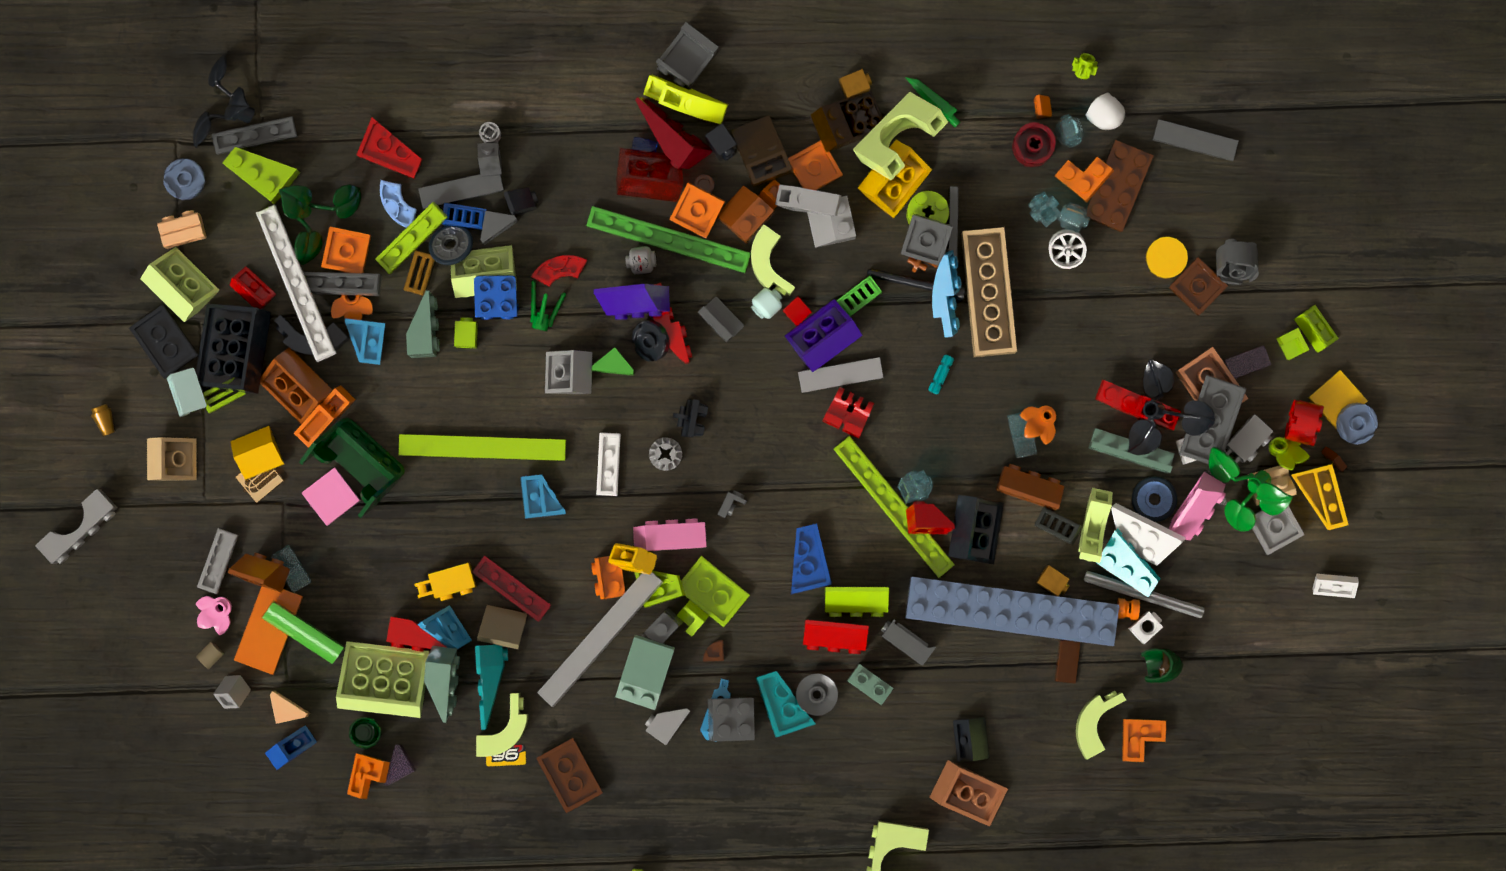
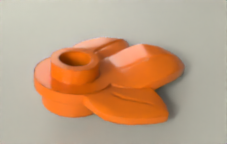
(351, 309)
(1038, 425)

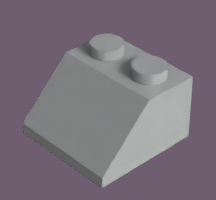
(832, 229)
(568, 372)

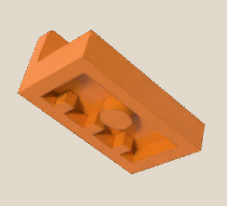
(609, 578)

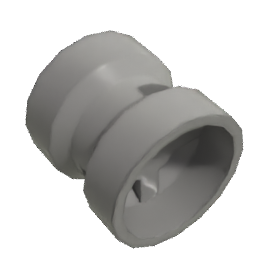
(493, 132)

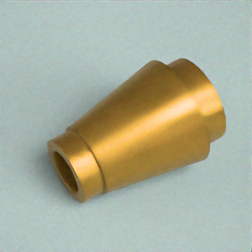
(103, 418)

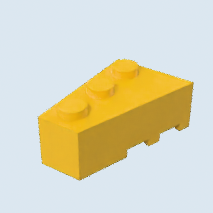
(1323, 494)

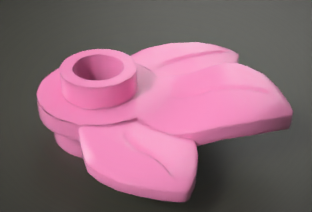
(211, 615)

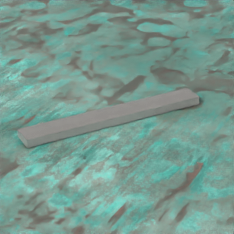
(599, 638)

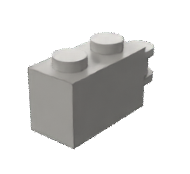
(1248, 439)

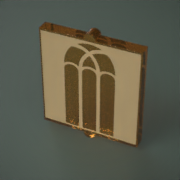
(260, 485)

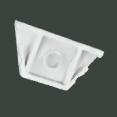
(1148, 538)

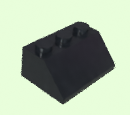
(976, 529)

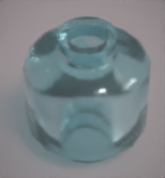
(1069, 131)
(1073, 217)

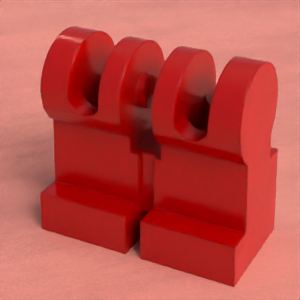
(853, 421)

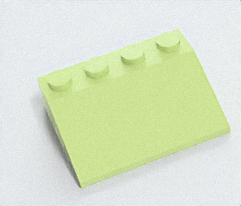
(382, 679)

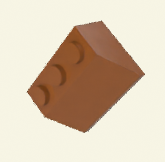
(294, 385)
(1030, 487)

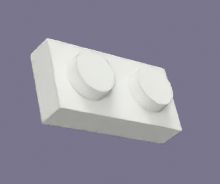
(1335, 585)

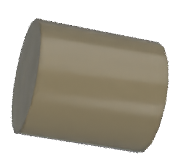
(209, 655)

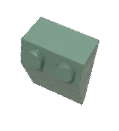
(645, 672)

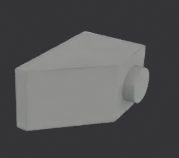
(666, 724)

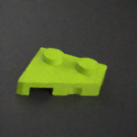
(670, 589)

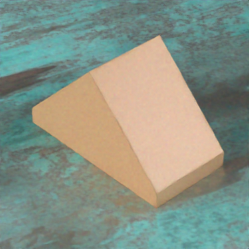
(285, 709)

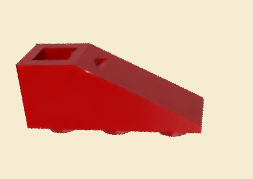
(407, 632)

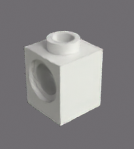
(1141, 635)

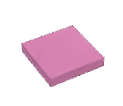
(330, 496)

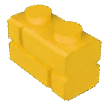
(632, 558)

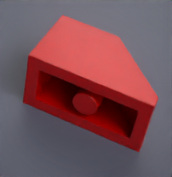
(927, 519)

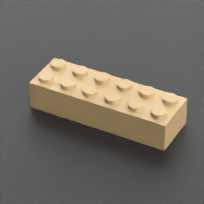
(988, 292)

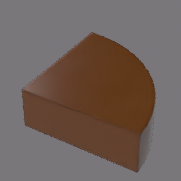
(1335, 458)
(714, 652)

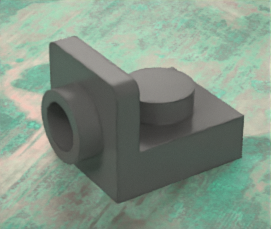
(728, 506)

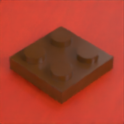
(1198, 286)

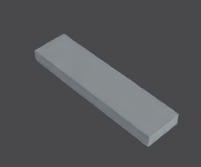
(840, 375)

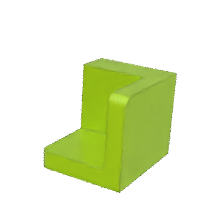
(1292, 344)
(692, 616)

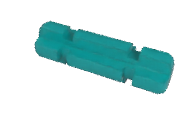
(941, 374)

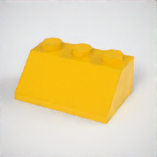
(894, 193)

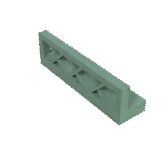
(1118, 447)

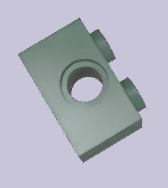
(870, 684)

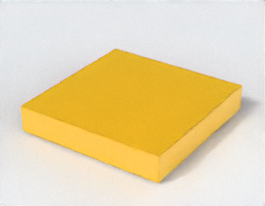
(1335, 395)

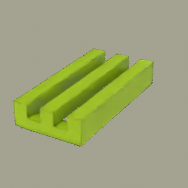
(219, 396)

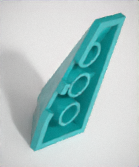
(490, 667)

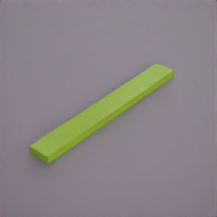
(482, 447)
(892, 505)

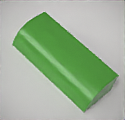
(303, 632)

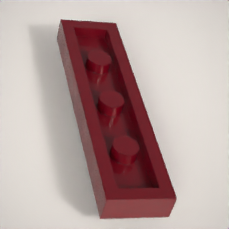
(511, 588)

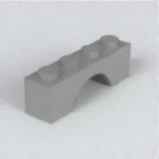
(96, 509)

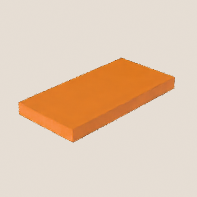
(261, 641)

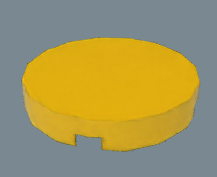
(1166, 257)

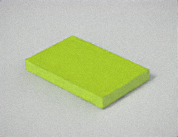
(713, 591)

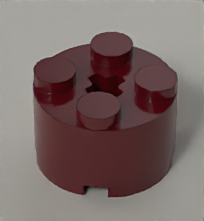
(1038, 134)

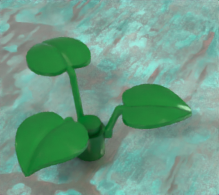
(1272, 499)

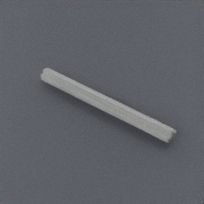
(1155, 598)

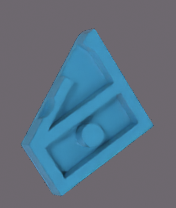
(366, 339)
(539, 498)
(446, 628)

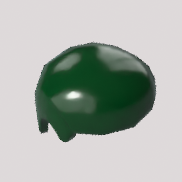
(364, 732)

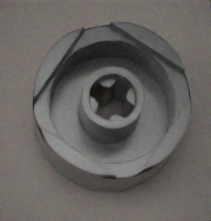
(1237, 262)

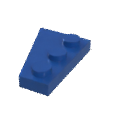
(809, 564)

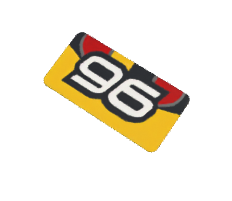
(514, 756)

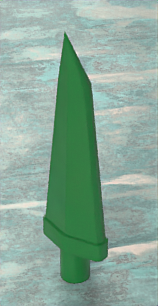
(934, 99)

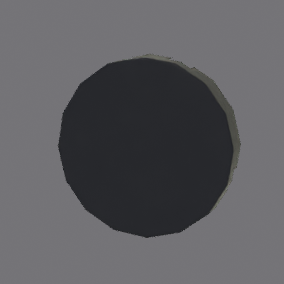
(650, 340)

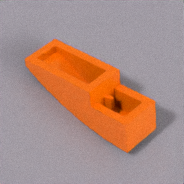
(324, 415)

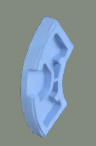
(395, 205)

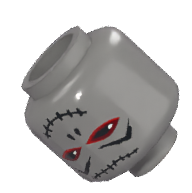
(641, 260)

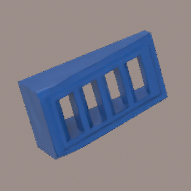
(465, 209)

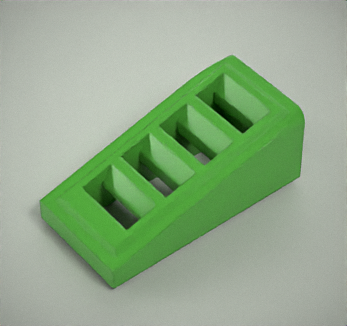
(877, 291)

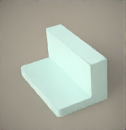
(186, 391)

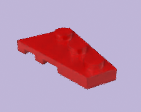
(387, 151)

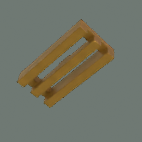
(427, 275)

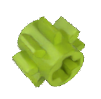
(1084, 66)

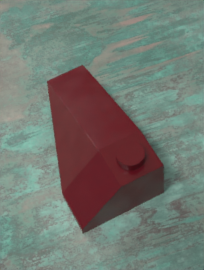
(676, 144)

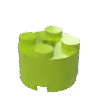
(928, 200)

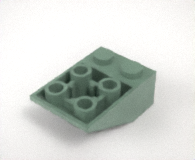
(421, 333)
(442, 679)

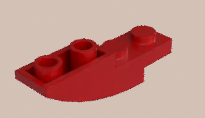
(676, 335)
(1132, 404)

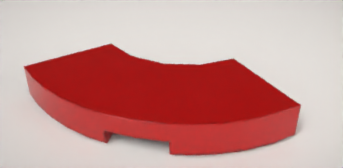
(559, 267)

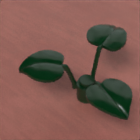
(297, 205)

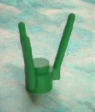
(540, 320)

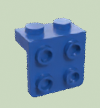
(495, 296)

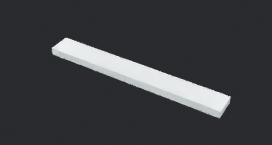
(296, 283)

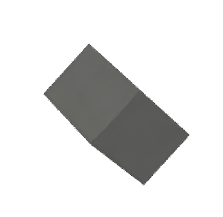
(495, 224)

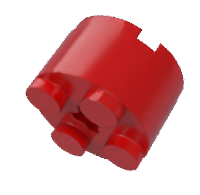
(1304, 422)

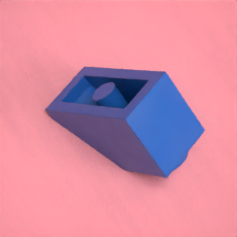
(290, 747)

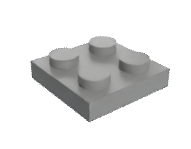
(1276, 530)

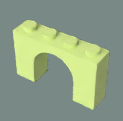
(908, 113)
(892, 836)

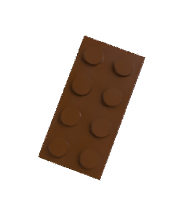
(1117, 195)

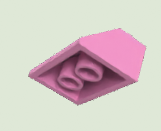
(1198, 506)

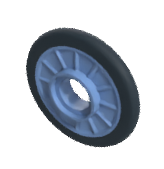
(1167, 496)

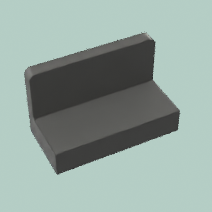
(721, 319)

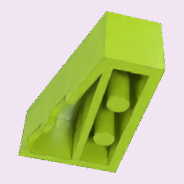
(261, 173)

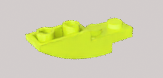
(684, 100)

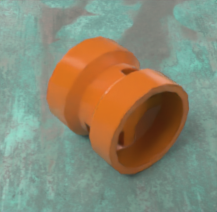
(1128, 611)

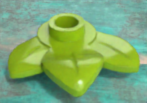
(1288, 454)

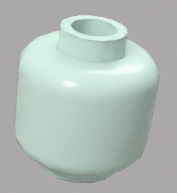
(767, 303)

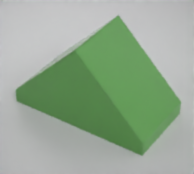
(613, 363)

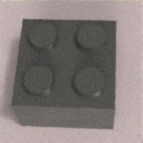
(731, 719)

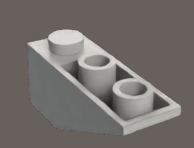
(807, 200)

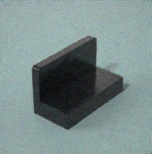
(971, 739)

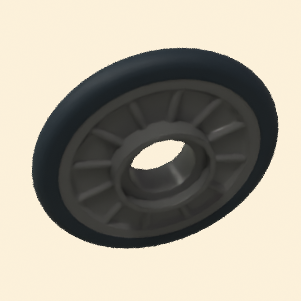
(458, 253)

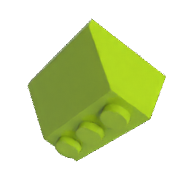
(856, 601)

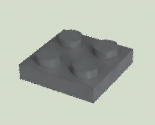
(926, 239)

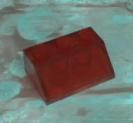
(648, 176)

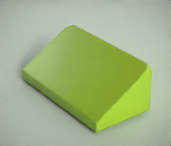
(1316, 328)

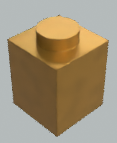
(855, 83)
(1053, 581)

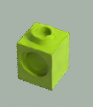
(465, 333)

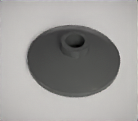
(819, 705)

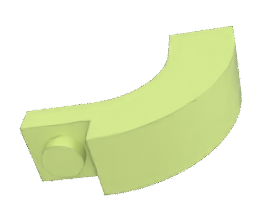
(760, 254)
(1094, 525)
(1088, 719)
(498, 743)

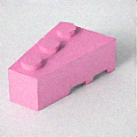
(670, 535)

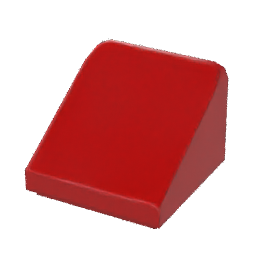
(797, 311)

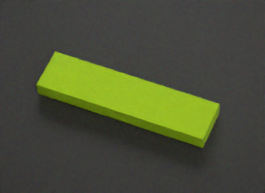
(411, 237)

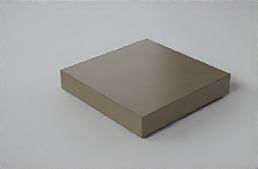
(502, 627)

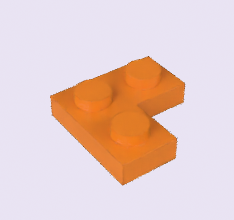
(1084, 183)
(1136, 733)
(364, 770)

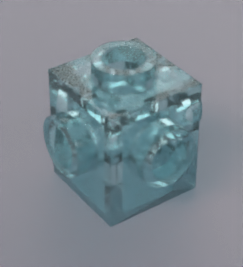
(1044, 208)
(915, 486)

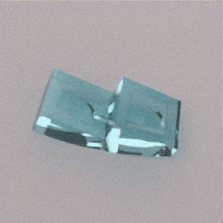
(1022, 445)
(297, 575)

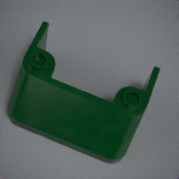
(360, 457)

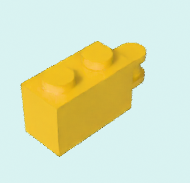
(448, 582)

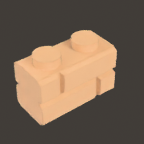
(181, 229)

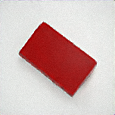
(252, 288)

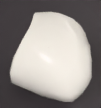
(1106, 112)

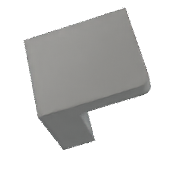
(232, 692)

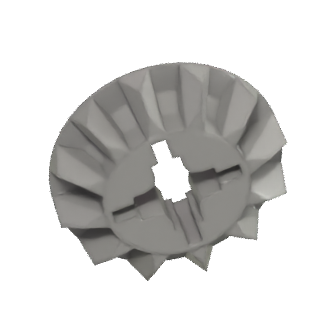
(675, 454)

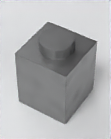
(489, 158)

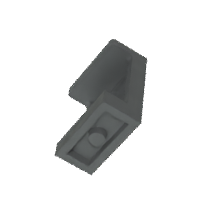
(687, 56)

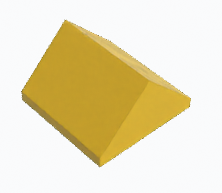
(256, 453)

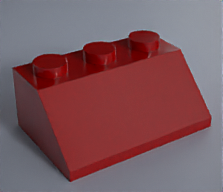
(835, 636)

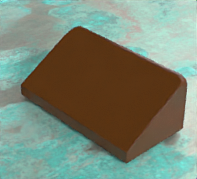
(1067, 661)

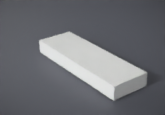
(608, 464)

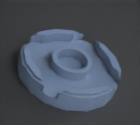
(184, 179)
(1356, 423)

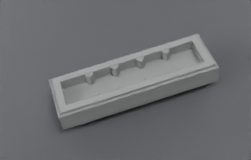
(217, 561)

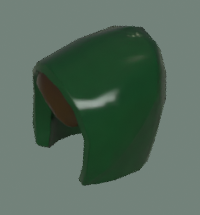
(1162, 665)

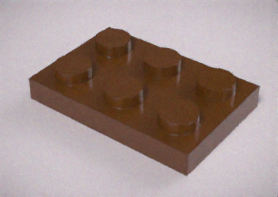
(569, 775)

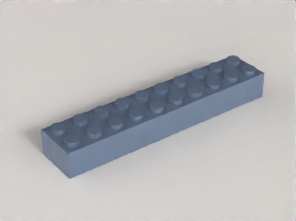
(1012, 611)

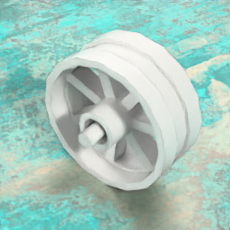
(1067, 249)

